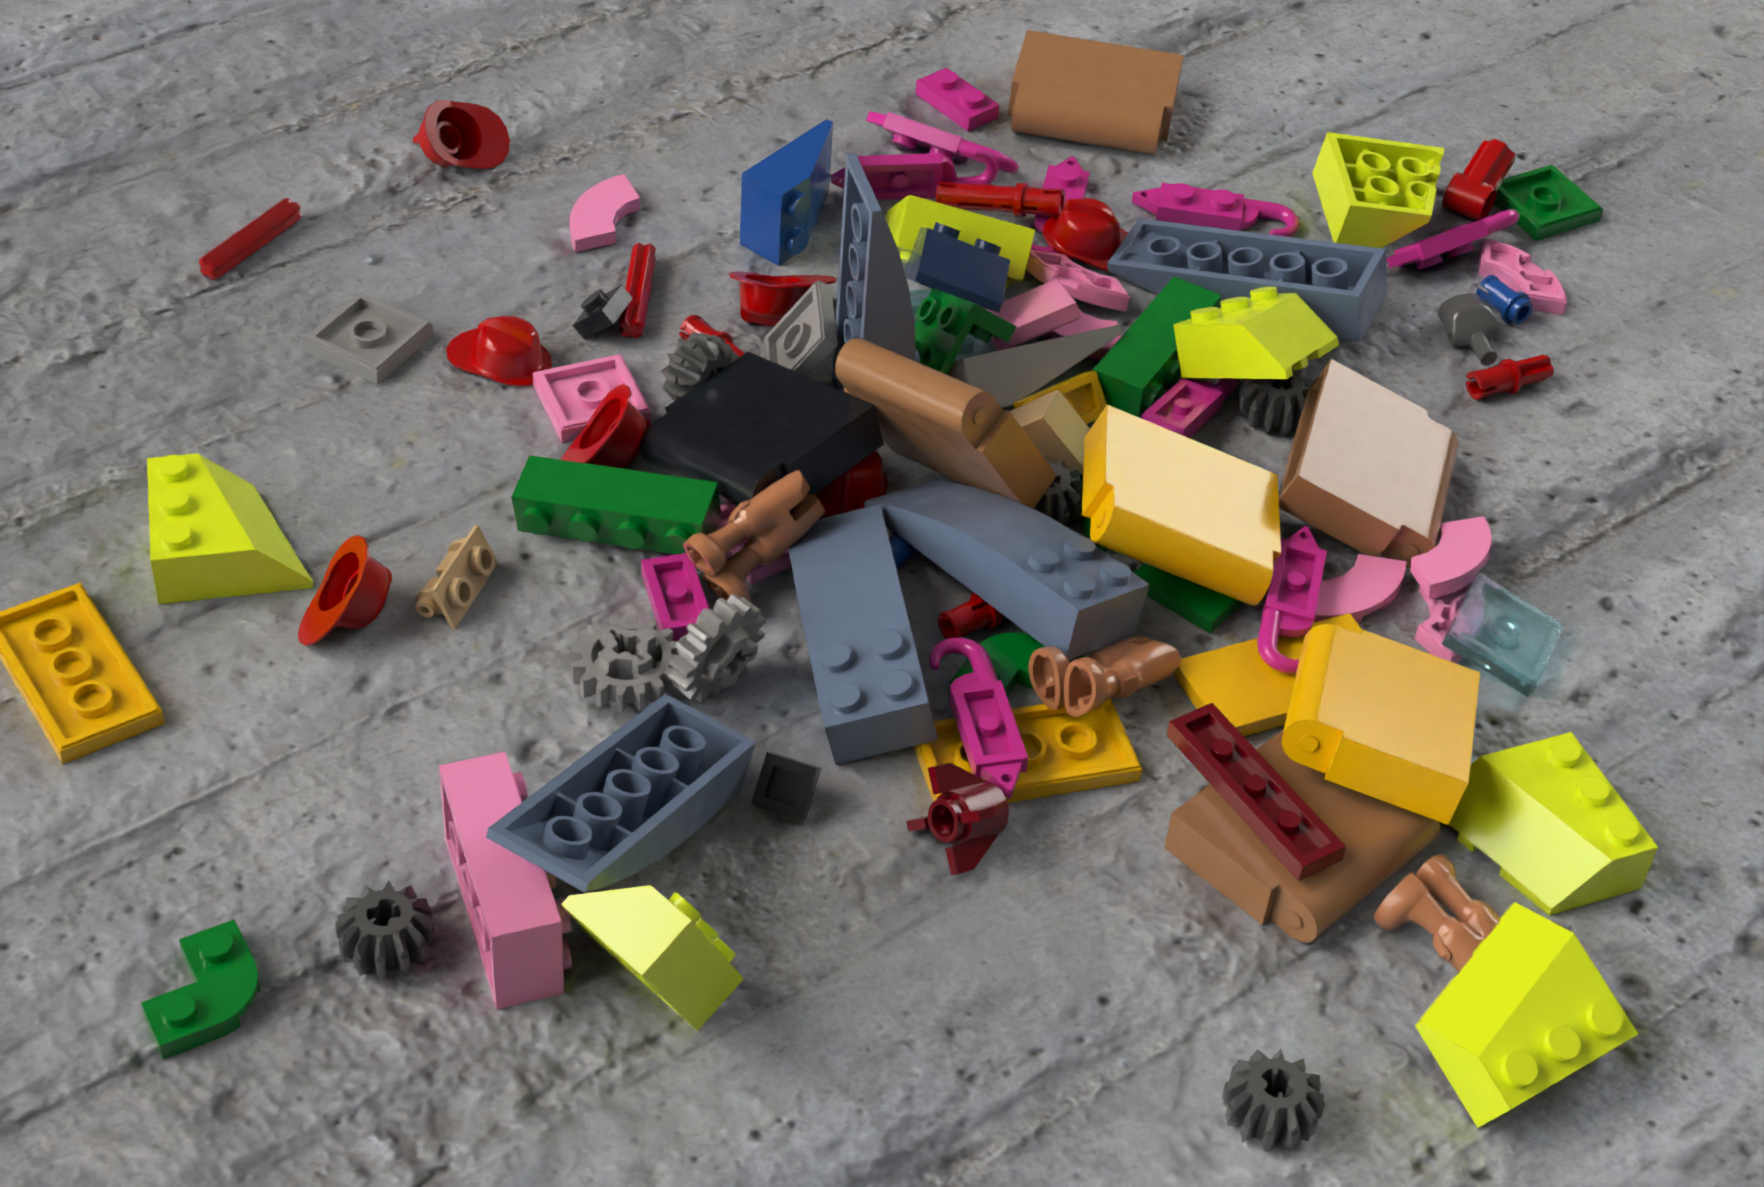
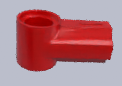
(1476, 188)

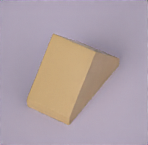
(1054, 429)

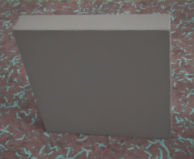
(804, 332)
(368, 338)

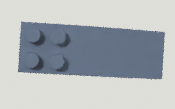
(871, 278)
(1334, 279)
(1020, 563)
(860, 637)
(629, 797)

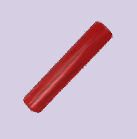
(250, 239)
(638, 286)

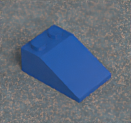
(786, 195)

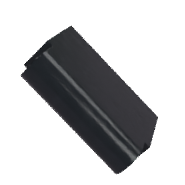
(758, 426)

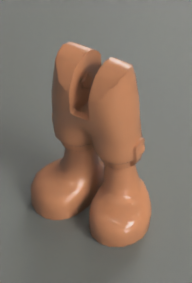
(770, 520)
(1102, 675)
(1417, 902)

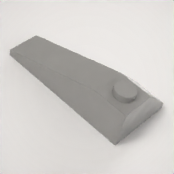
(1026, 368)

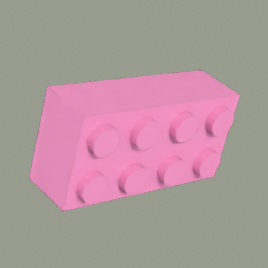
(504, 895)

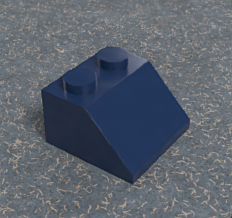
(959, 267)

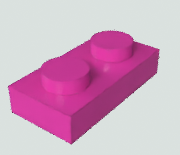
(957, 99)
(673, 592)

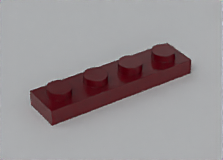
(1256, 791)

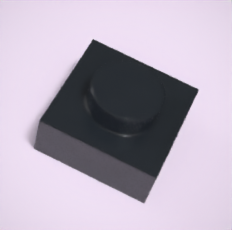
(601, 310)
(786, 785)

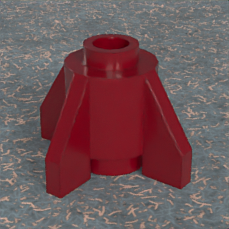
(965, 815)

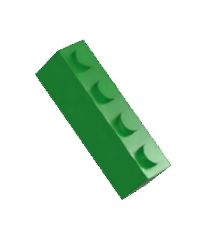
(1146, 355)
(613, 505)

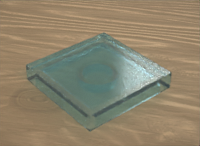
(1503, 634)

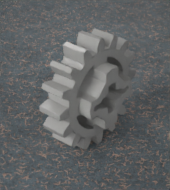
(717, 648)
(625, 662)

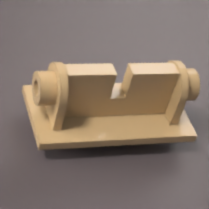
(459, 579)

